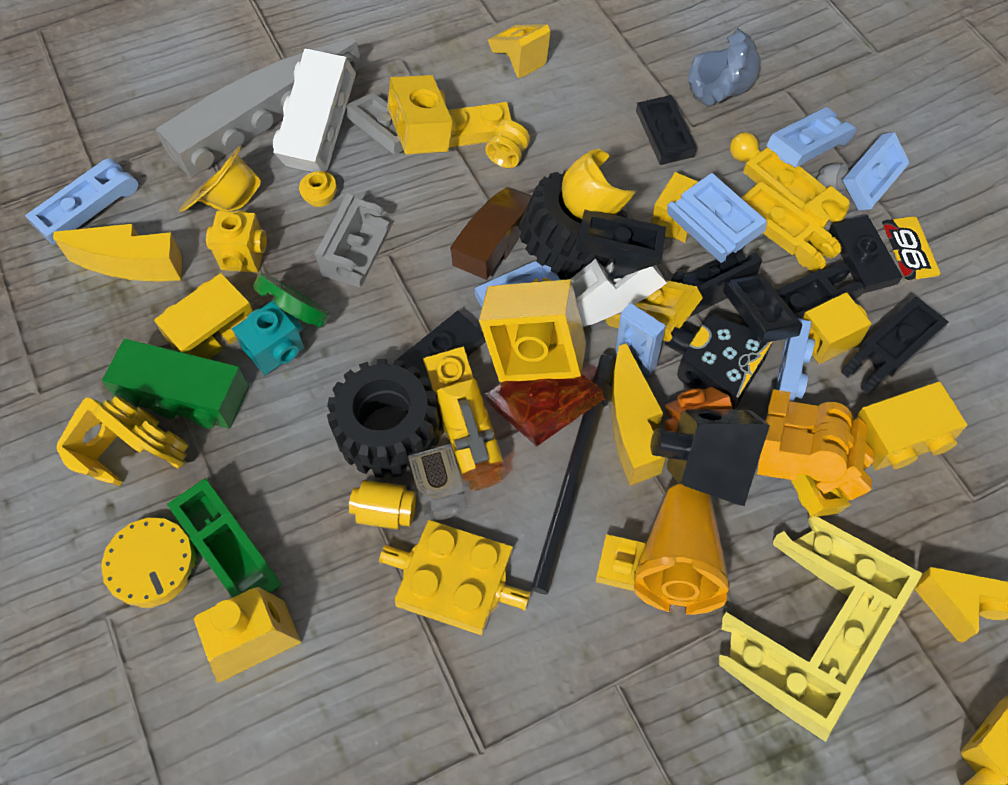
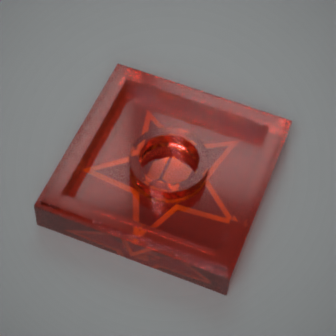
(544, 405)

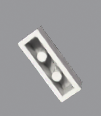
(314, 111)

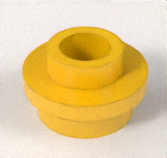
(318, 188)

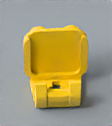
(116, 419)

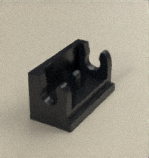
(712, 277)

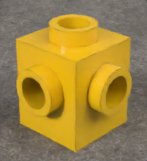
(237, 241)

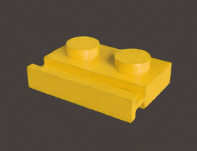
(668, 305)

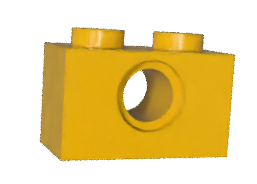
(420, 114)

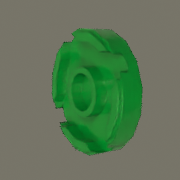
(292, 300)

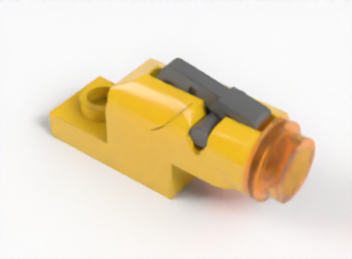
(465, 419)

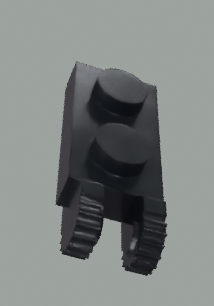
(818, 288)
(896, 343)

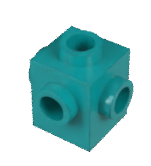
(269, 337)

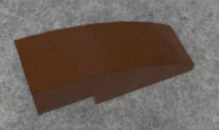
(490, 233)

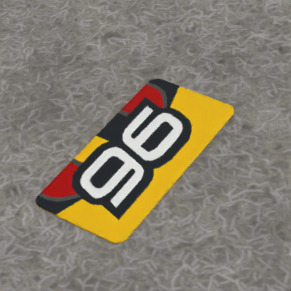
(911, 248)

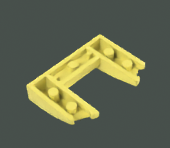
(820, 689)

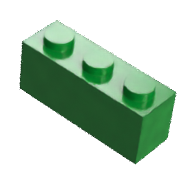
(176, 384)

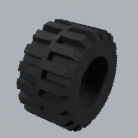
(553, 230)
(378, 388)

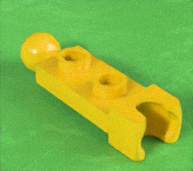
(790, 182)

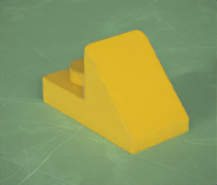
(524, 45)
(961, 598)

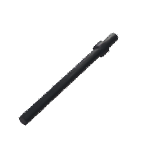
(572, 480)

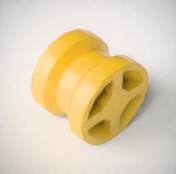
(507, 144)

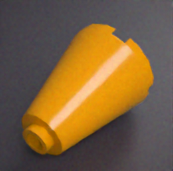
(683, 556)

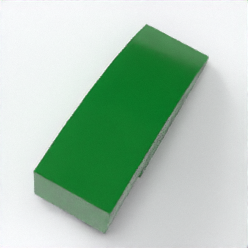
(222, 540)

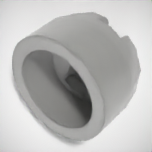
(833, 175)

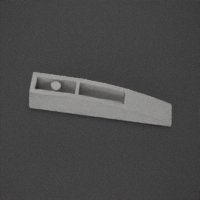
(237, 112)

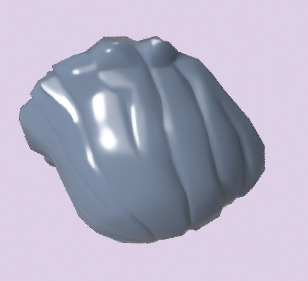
(726, 71)

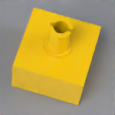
(533, 330)

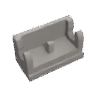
(352, 241)

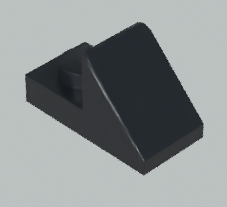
(627, 241)

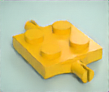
(454, 577)

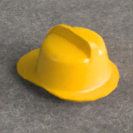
(228, 187)

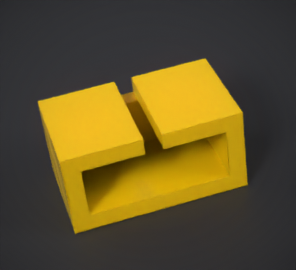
(209, 309)
(912, 426)

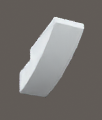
(604, 297)

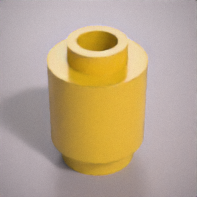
(383, 504)

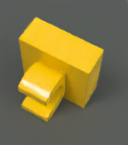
(619, 562)

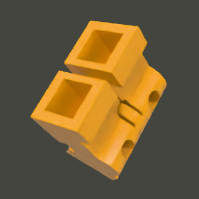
(816, 443)

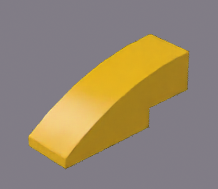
(122, 252)
(634, 419)

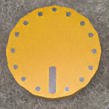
(148, 562)

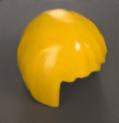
(588, 189)

